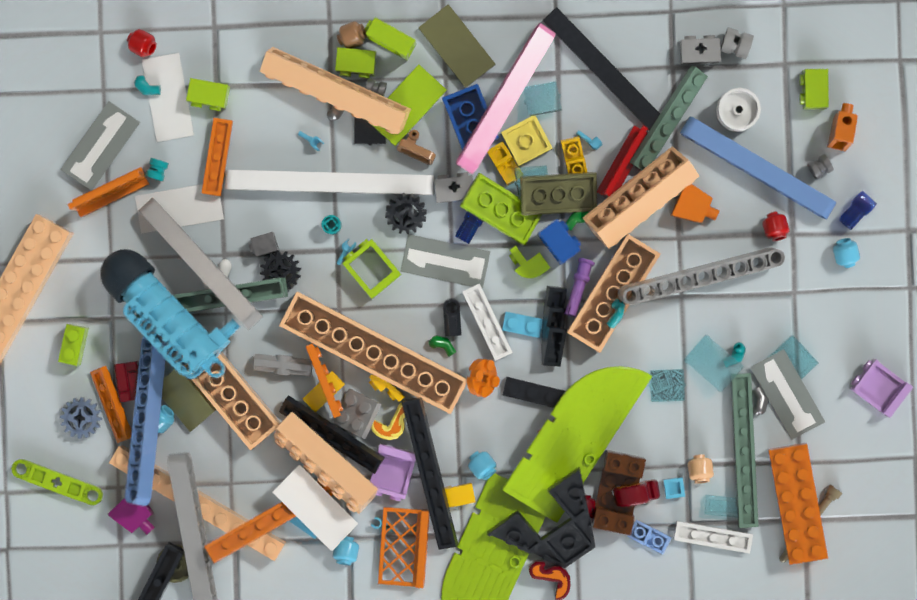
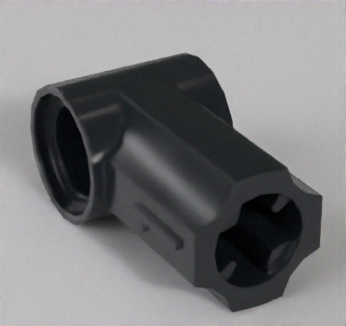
(452, 320)

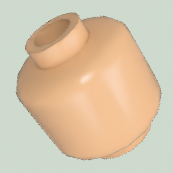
(700, 469)

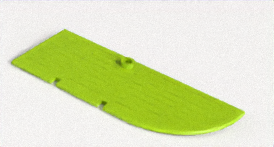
(578, 436)
(488, 564)

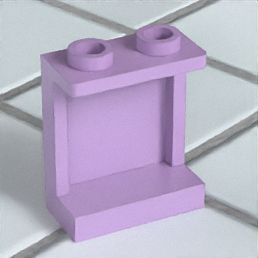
(880, 387)
(394, 472)

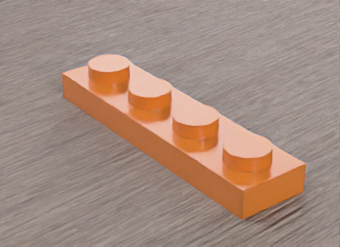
(217, 157)
(322, 372)
(111, 404)

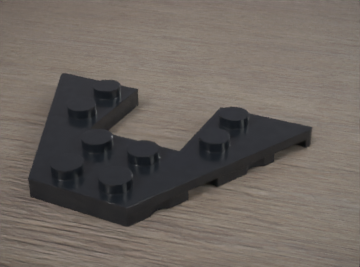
(566, 541)

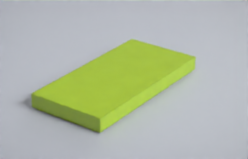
(418, 93)
(499, 209)

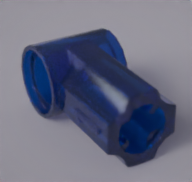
(860, 206)
(468, 227)

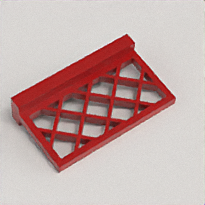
(621, 165)

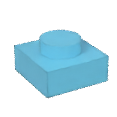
(674, 488)

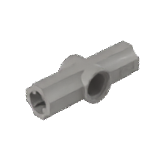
(282, 365)

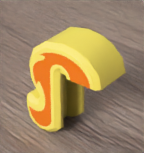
(395, 428)

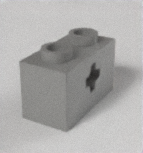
(710, 55)
(442, 185)

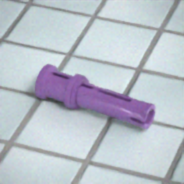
(581, 278)

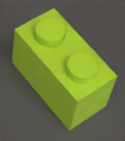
(355, 62)
(814, 89)
(207, 93)
(73, 344)

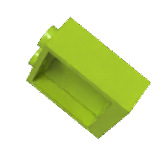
(390, 38)
(349, 258)

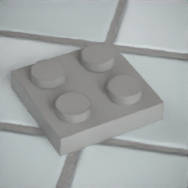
(357, 413)

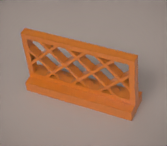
(109, 192)
(420, 547)

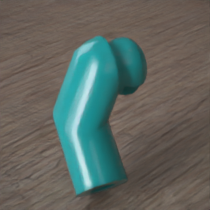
(146, 89)
(618, 314)
(738, 352)

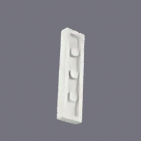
(487, 322)
(713, 537)

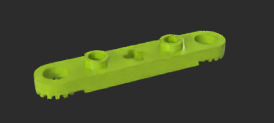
(44, 476)

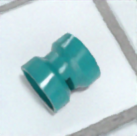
(157, 165)
(331, 224)

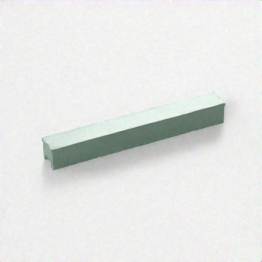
(252, 291)

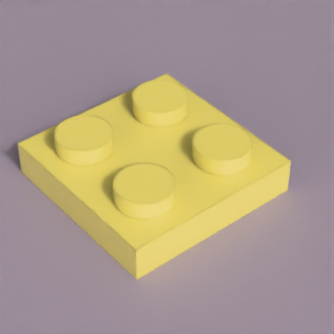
(526, 140)

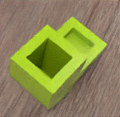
(528, 269)

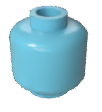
(846, 252)
(166, 418)
(482, 465)
(346, 551)

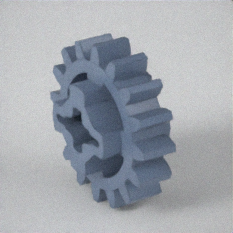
(81, 425)

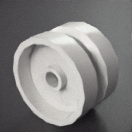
(730, 118)

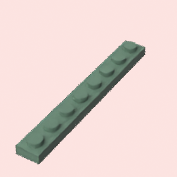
(744, 451)

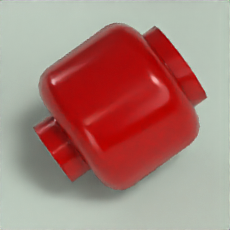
(141, 43)
(776, 226)

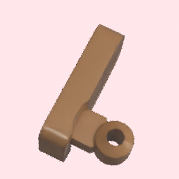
(410, 149)

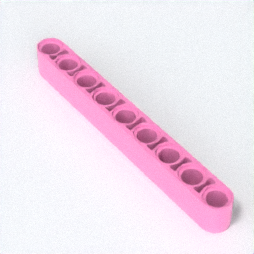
(505, 98)

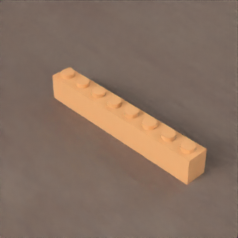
(335, 90)

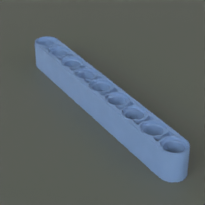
(758, 167)
(145, 424)

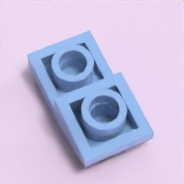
(650, 537)

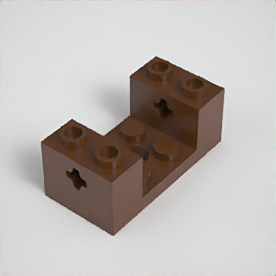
(617, 470)

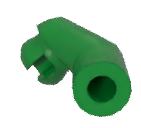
(575, 218)
(442, 342)

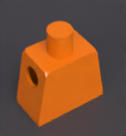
(843, 128)
(694, 205)

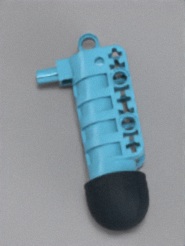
(131, 280)

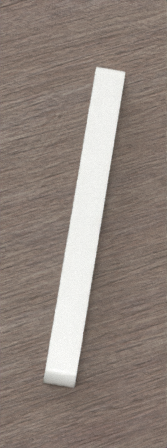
(329, 182)

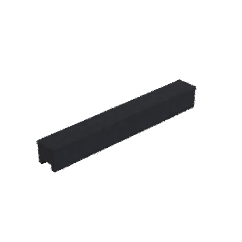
(162, 572)

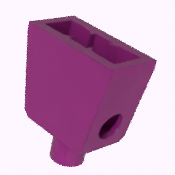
(132, 516)

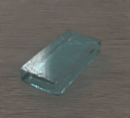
(721, 506)

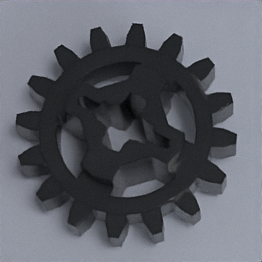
(413, 217)
(280, 262)

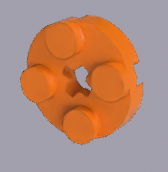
(482, 377)

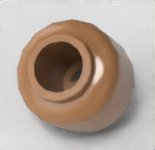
(351, 35)

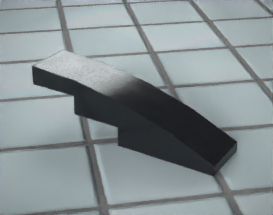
(553, 326)

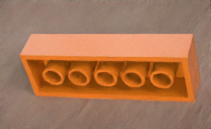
(798, 503)

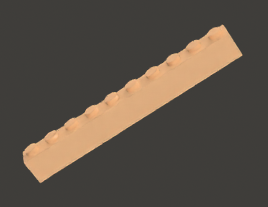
(211, 510)

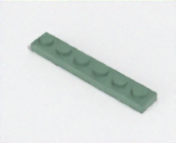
(669, 118)

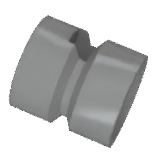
(743, 44)

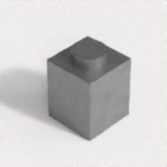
(263, 244)

